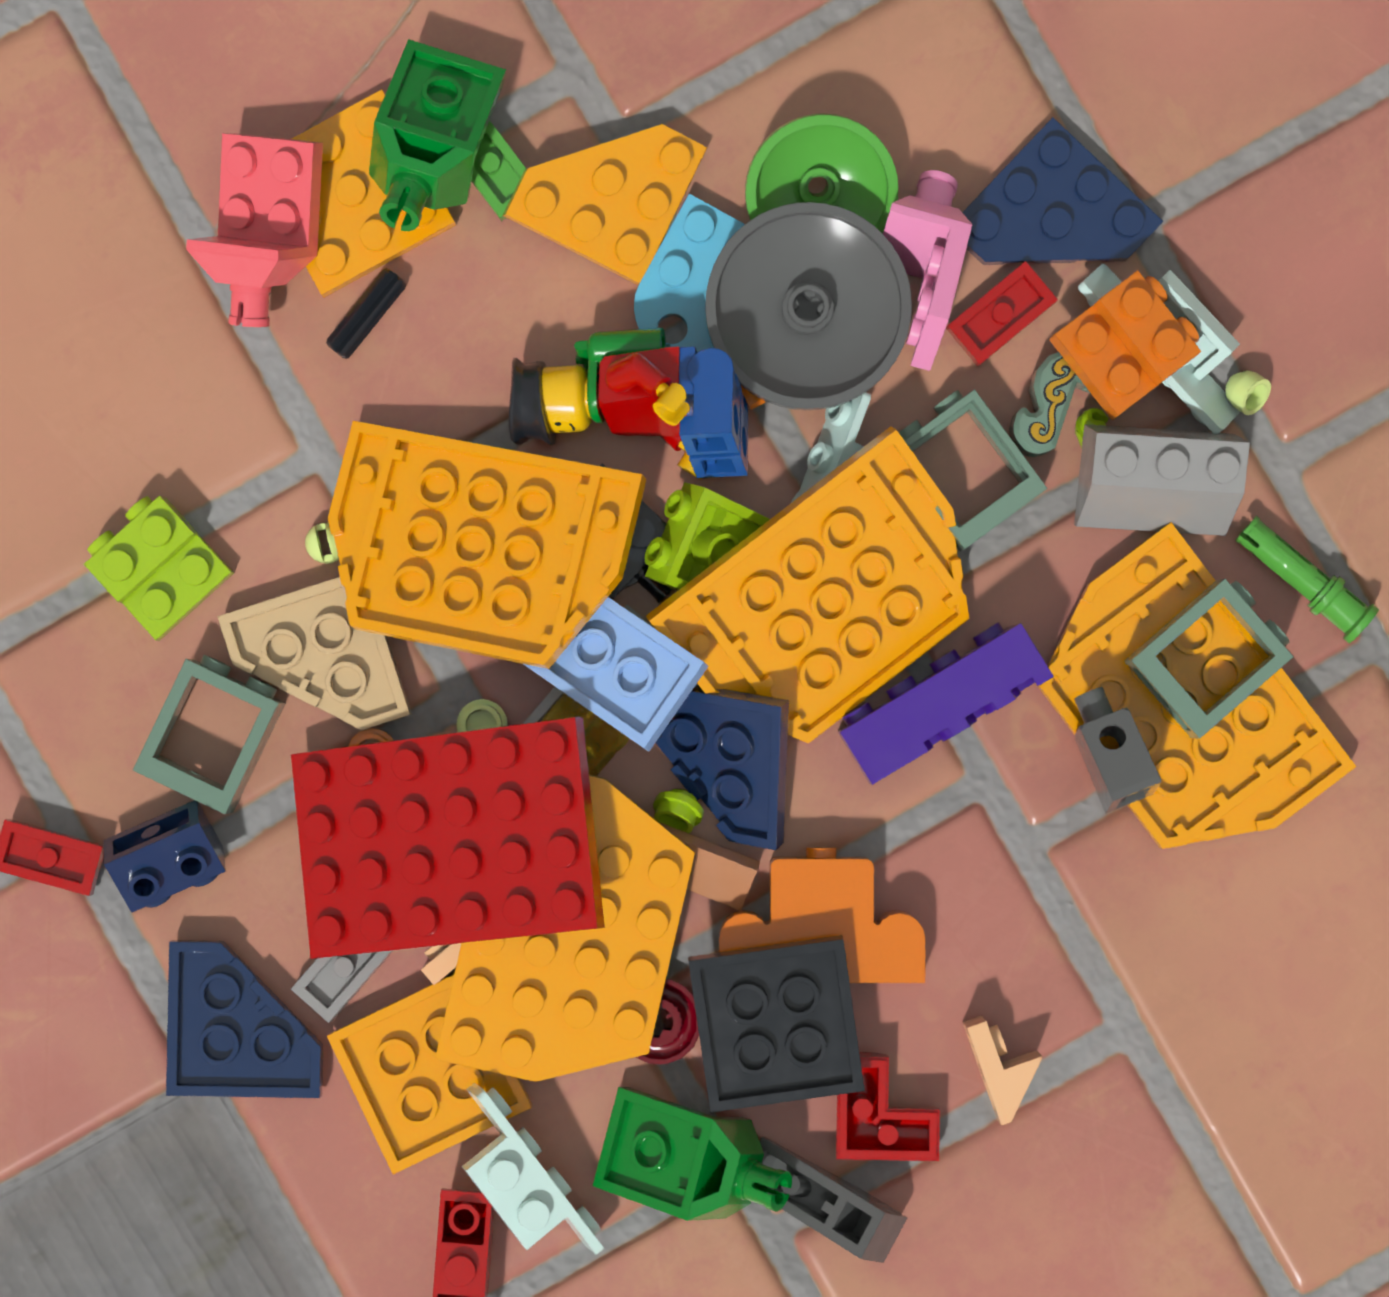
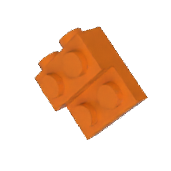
(1127, 343)

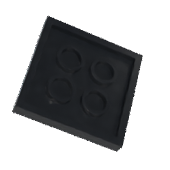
(776, 1023)

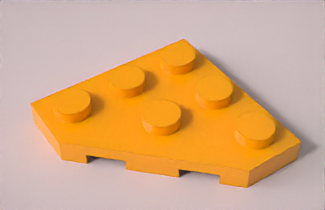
(610, 198)

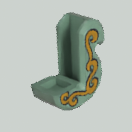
(1050, 396)

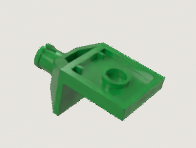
(431, 131)
(685, 1160)

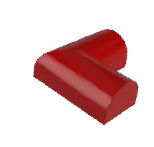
(878, 1132)

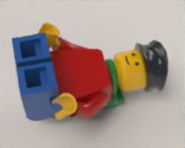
(639, 391)

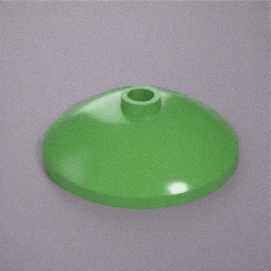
(828, 146)

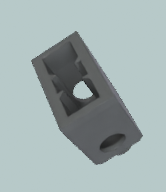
(1121, 773)

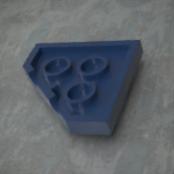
(1057, 208)
(735, 759)
(232, 1031)

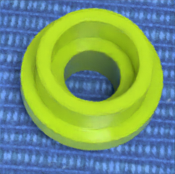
(678, 809)

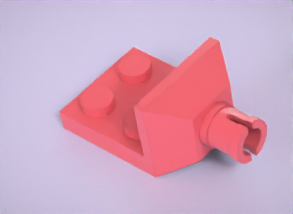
(264, 220)

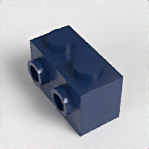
(164, 856)

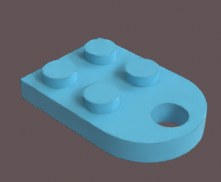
(681, 271)

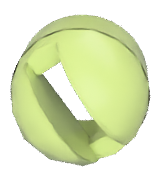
(1247, 391)
(313, 544)

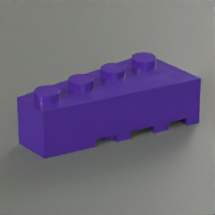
(943, 701)

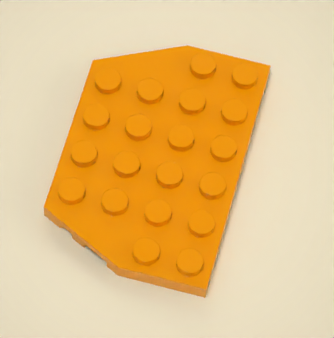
(477, 542)
(828, 591)
(1253, 763)
(582, 995)

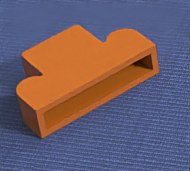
(827, 899)

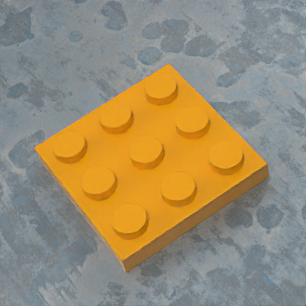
(351, 231)
(406, 1094)

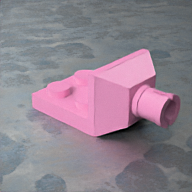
(932, 246)

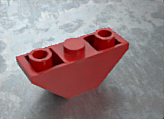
(463, 1244)

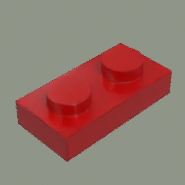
(1001, 313)
(50, 857)

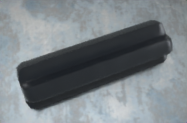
(366, 313)

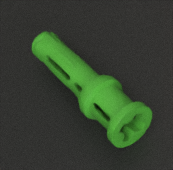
(1325, 594)

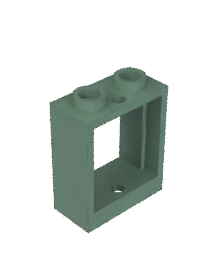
(1029, 482)
(1172, 694)
(187, 781)

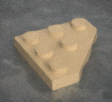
(314, 654)

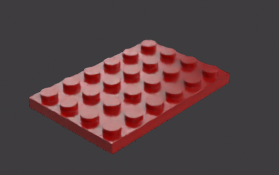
(448, 839)

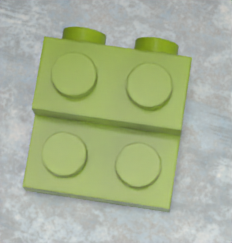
(697, 534)
(157, 566)

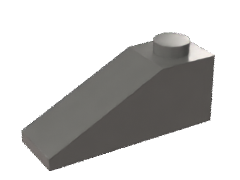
(835, 1206)

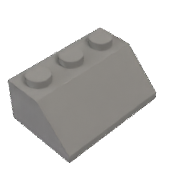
(1160, 477)

